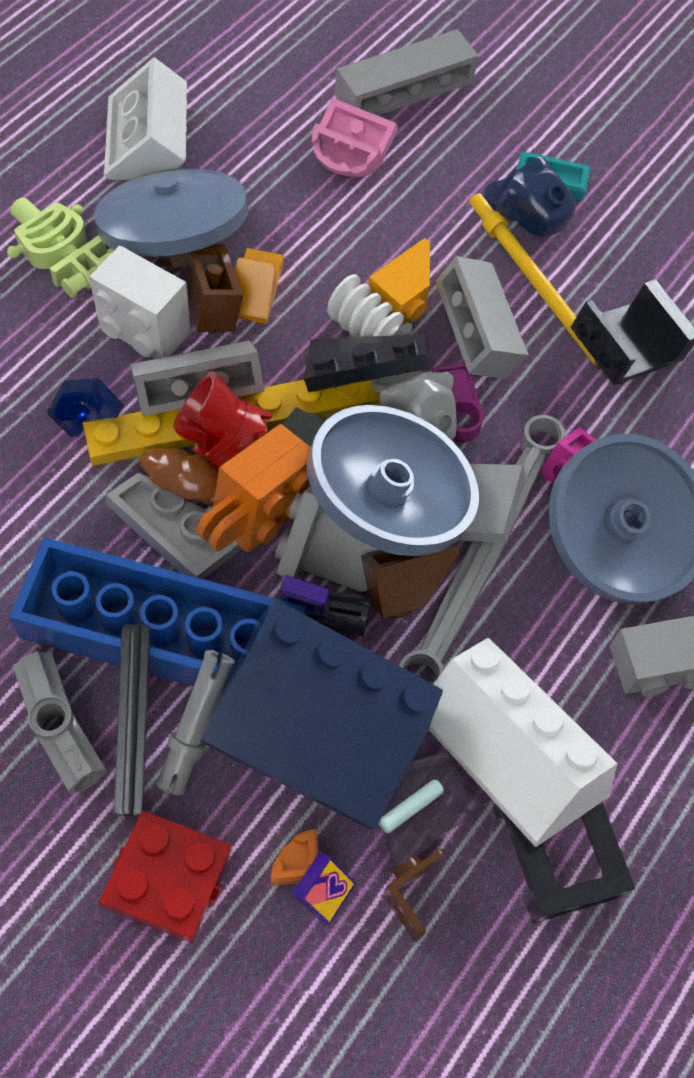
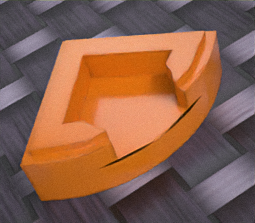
(295, 858)

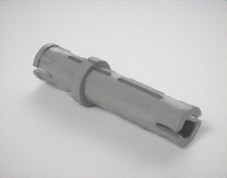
(185, 742)

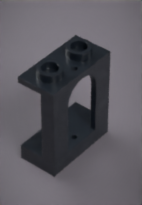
(547, 898)

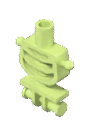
(57, 242)

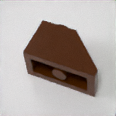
(213, 289)
(404, 582)

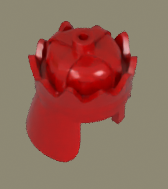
(219, 421)

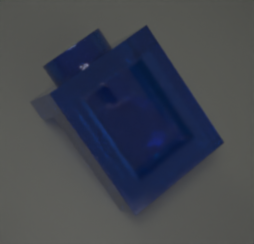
(83, 401)

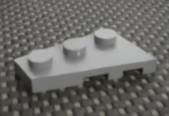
(168, 525)

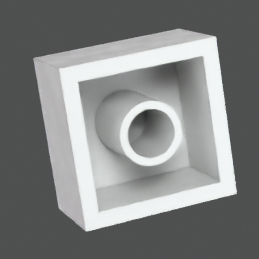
(140, 304)

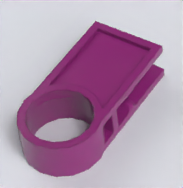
(465, 398)

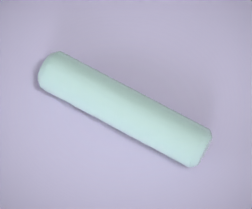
(411, 806)

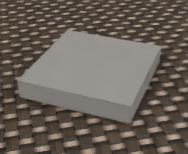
(498, 500)

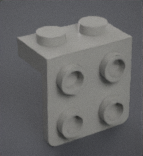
(320, 546)

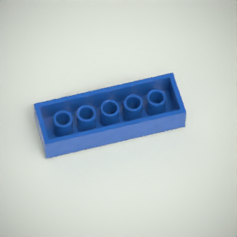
(84, 598)

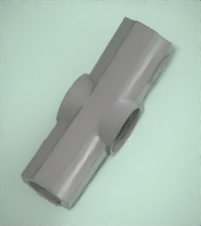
(67, 745)

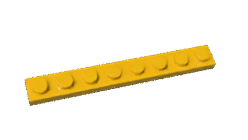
(132, 433)

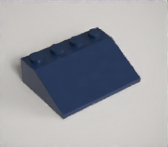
(322, 715)

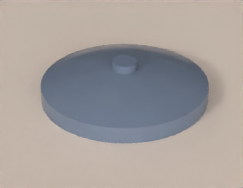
(171, 212)
(392, 480)
(625, 518)

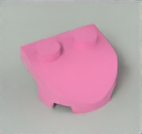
(352, 139)

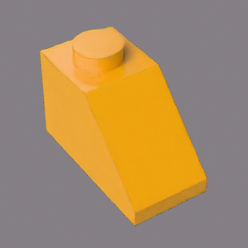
(405, 282)

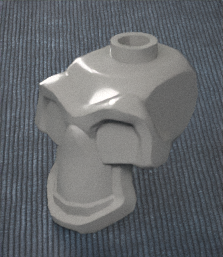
(423, 395)

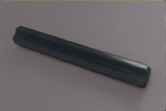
(132, 719)

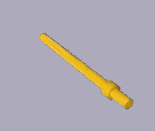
(496, 227)

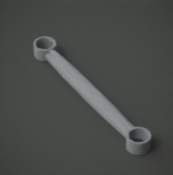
(480, 558)

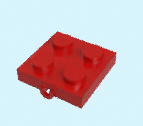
(166, 876)

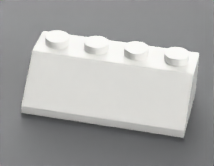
(519, 743)

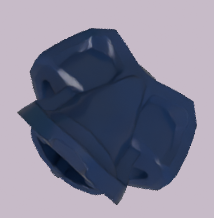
(533, 198)

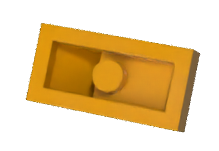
(258, 279)

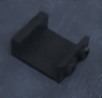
(637, 336)

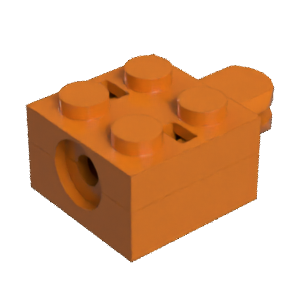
(256, 491)

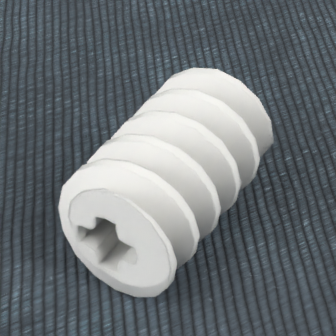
(363, 313)

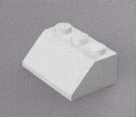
(146, 124)

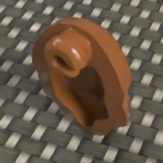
(181, 473)

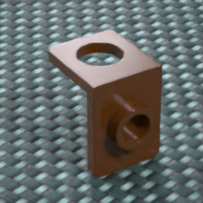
(406, 875)

